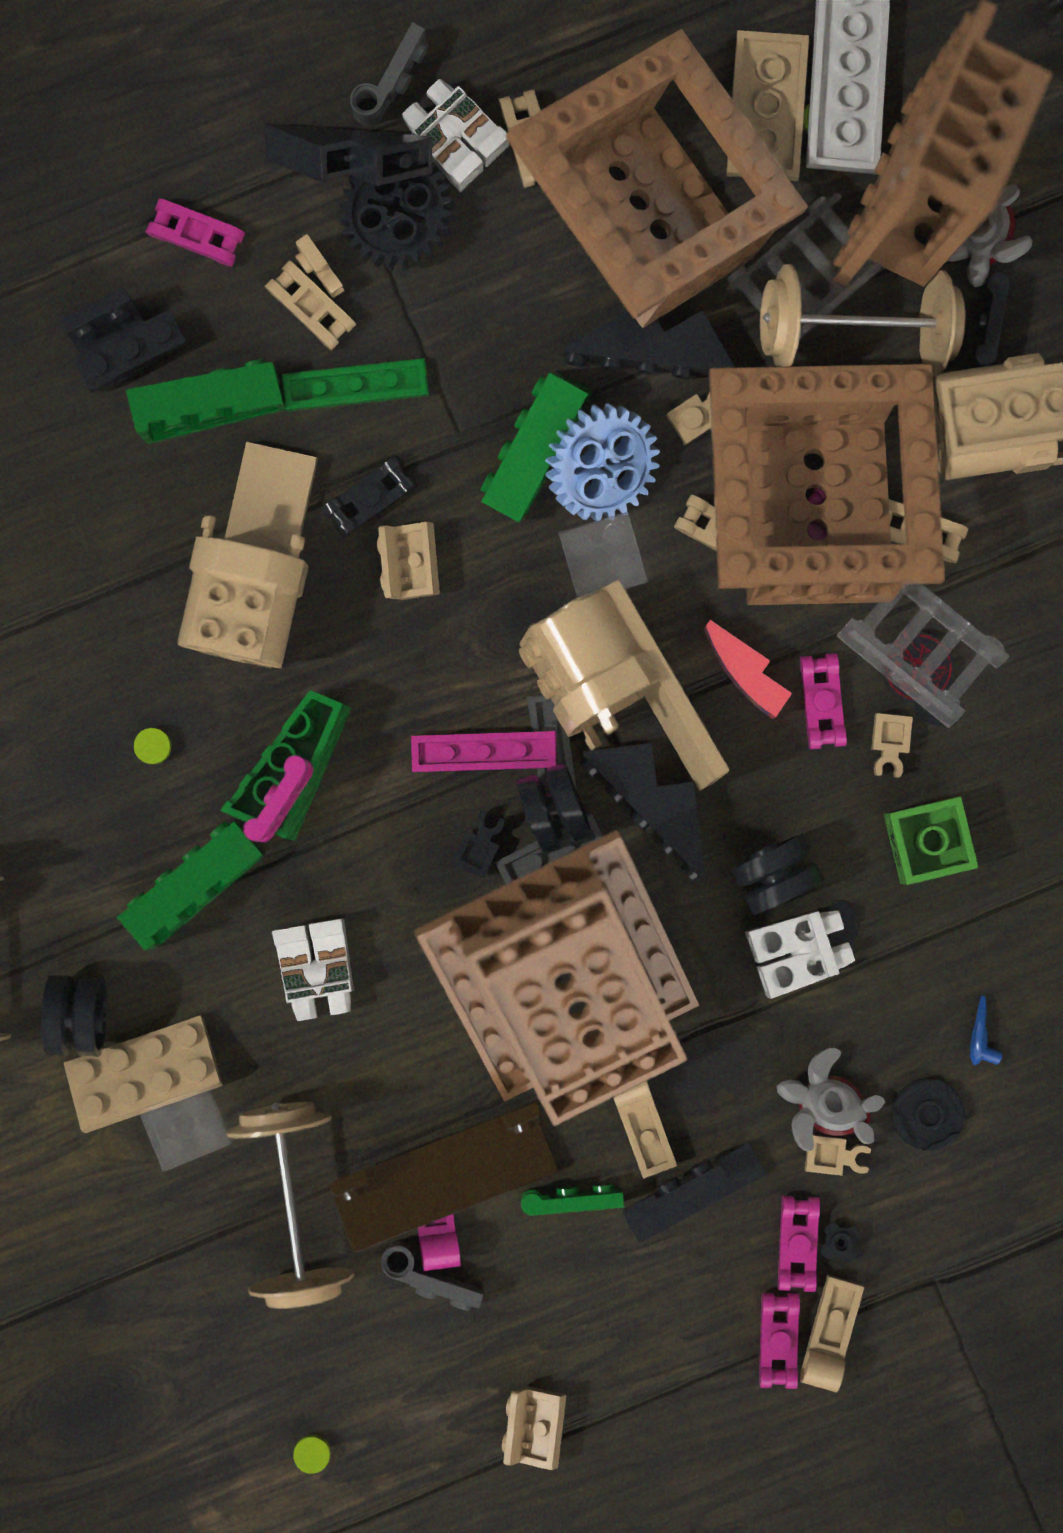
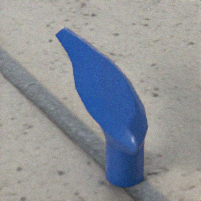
(979, 1039)

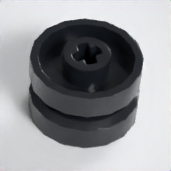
(549, 810)
(777, 874)
(74, 1015)

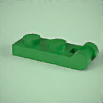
(570, 1200)

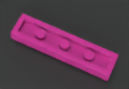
(484, 751)

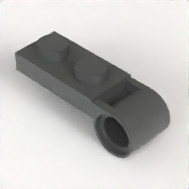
(395, 79)
(429, 1283)

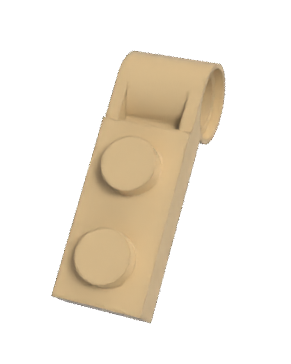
(645, 1130)
(831, 1334)

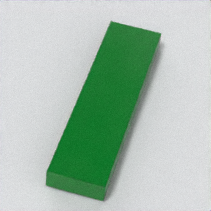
(355, 385)

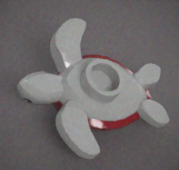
(993, 240)
(828, 1103)

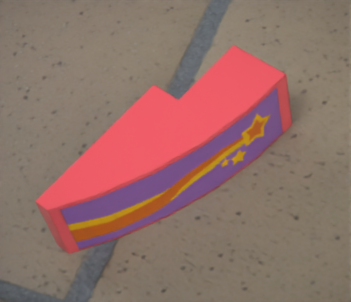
(745, 670)

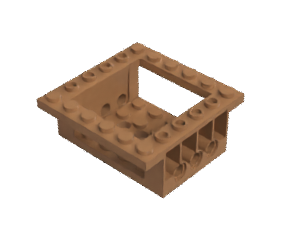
(616, 126)
(945, 153)
(760, 435)
(512, 944)

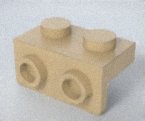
(408, 561)
(534, 1427)

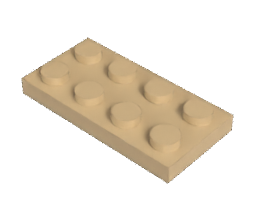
(771, 93)
(143, 1074)

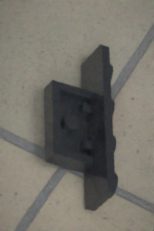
(693, 1192)

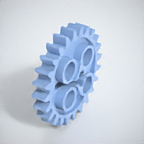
(602, 462)

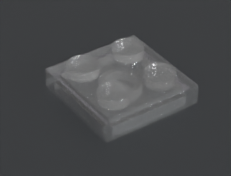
(603, 554)
(185, 1130)

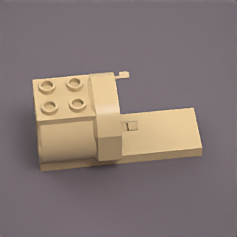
(999, 417)
(251, 580)
(603, 659)

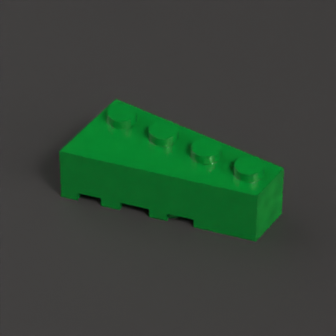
(205, 401)
(524, 459)
(309, 734)
(191, 886)

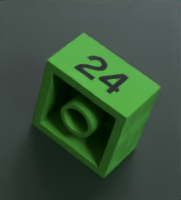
(930, 841)

